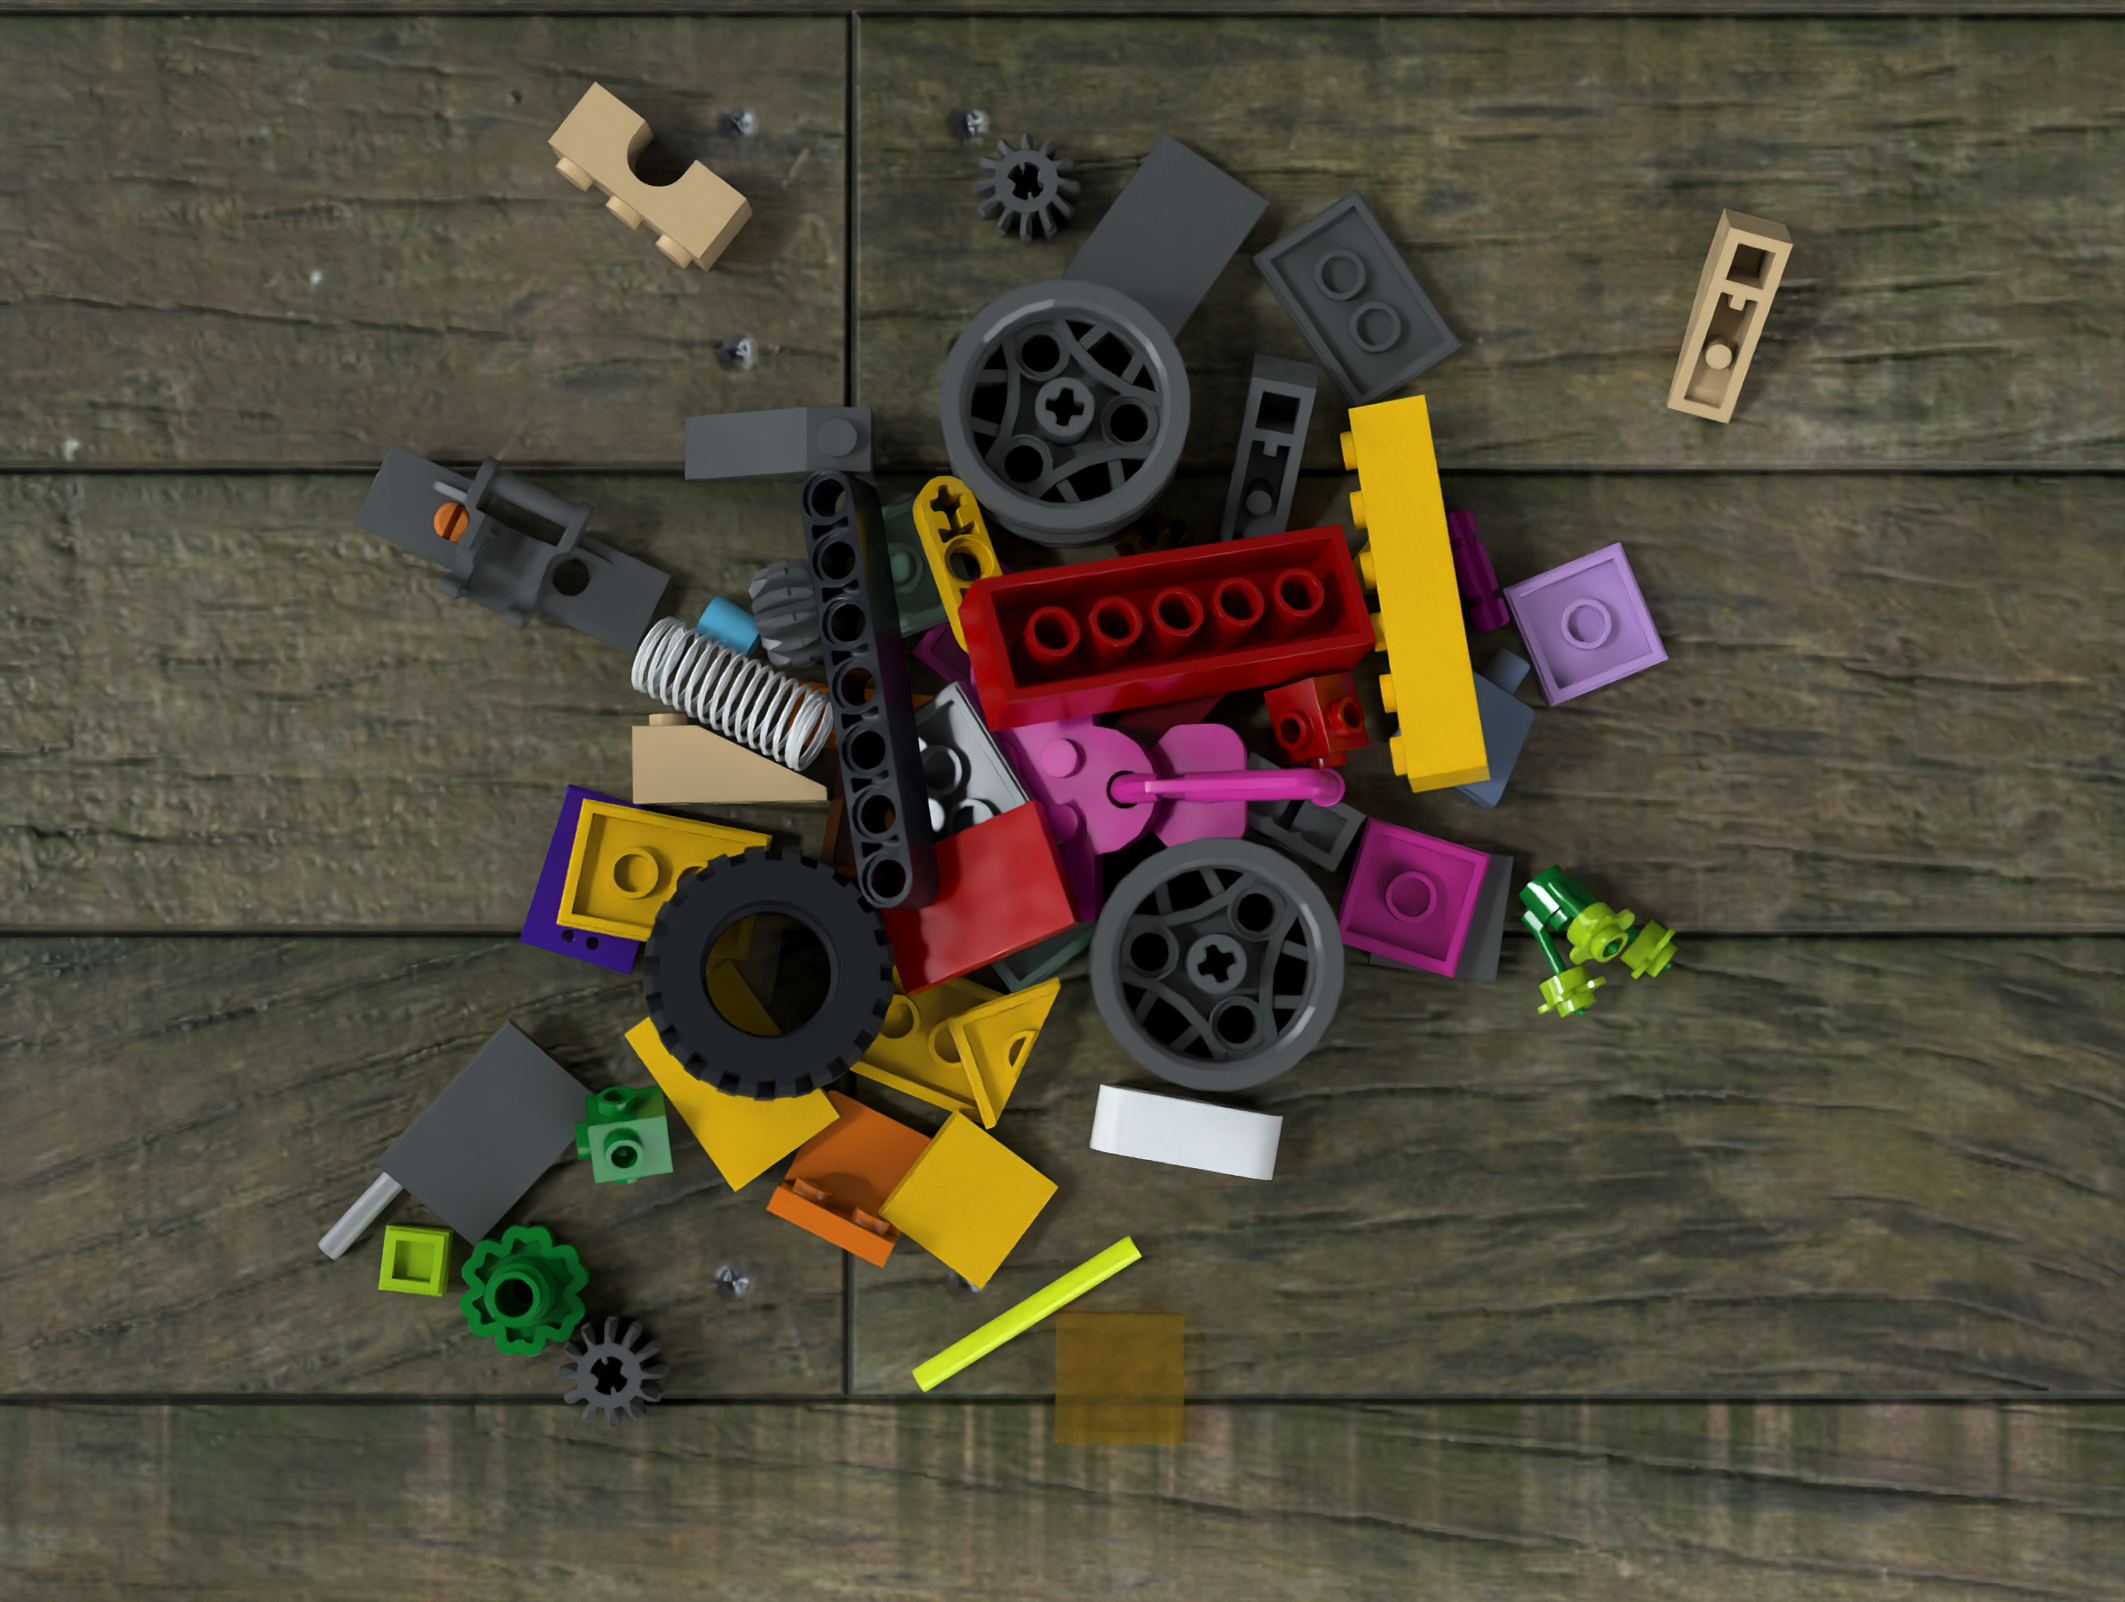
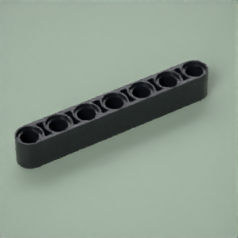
(890, 711)

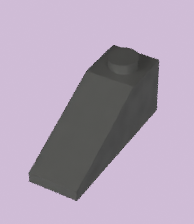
(780, 444)
(1268, 447)

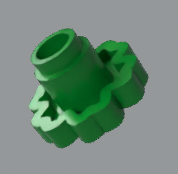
(551, 1271)

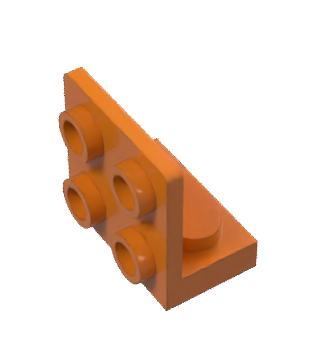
(846, 1178)

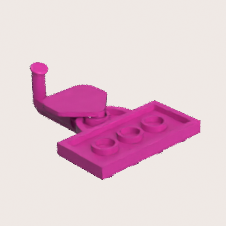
(1180, 790)

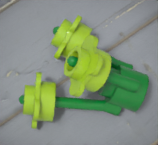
(1595, 934)

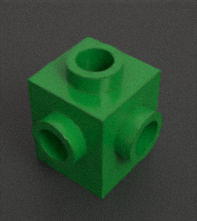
(625, 1134)

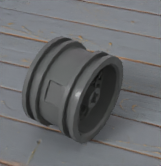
(1054, 315)
(1244, 978)

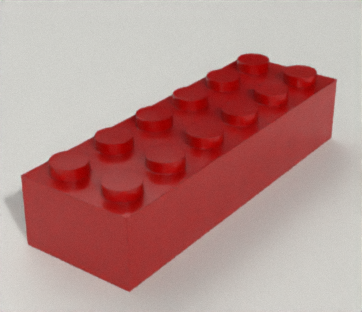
(1164, 626)

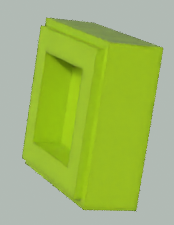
(416, 1259)

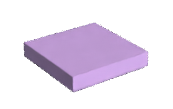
(1583, 624)

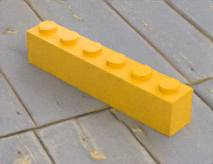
(1417, 595)

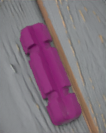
(1475, 572)

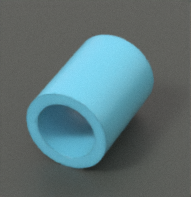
(731, 625)

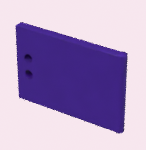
(541, 926)

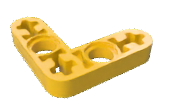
(934, 528)

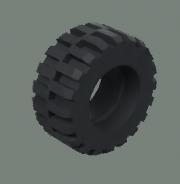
(750, 886)

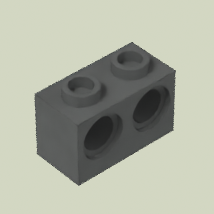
(1301, 826)

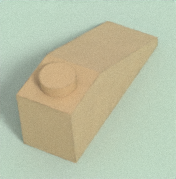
(1728, 314)
(696, 767)

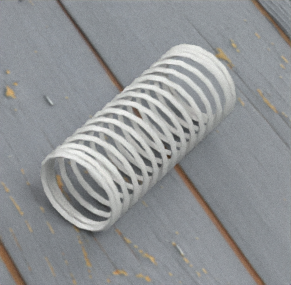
(795, 737)

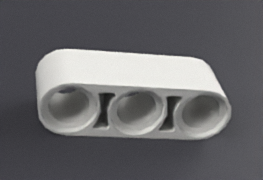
(1186, 1131)

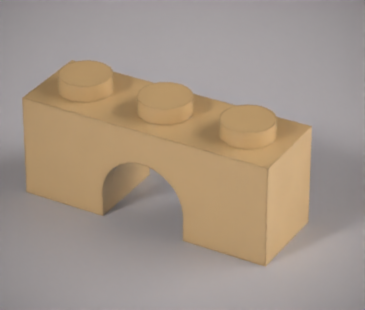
(602, 148)

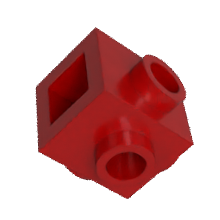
(1317, 720)

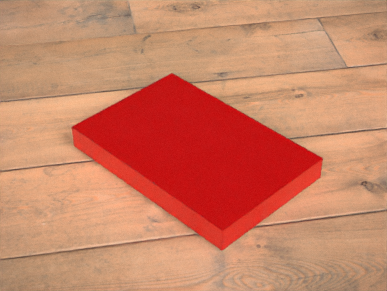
(994, 897)

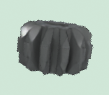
(1052, 188)
(787, 614)
(591, 1373)

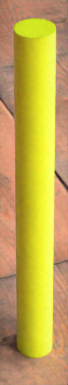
(1026, 1313)

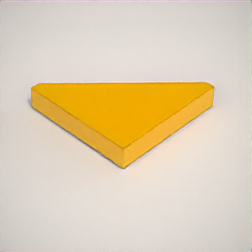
(997, 1041)

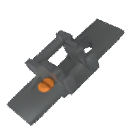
(500, 567)

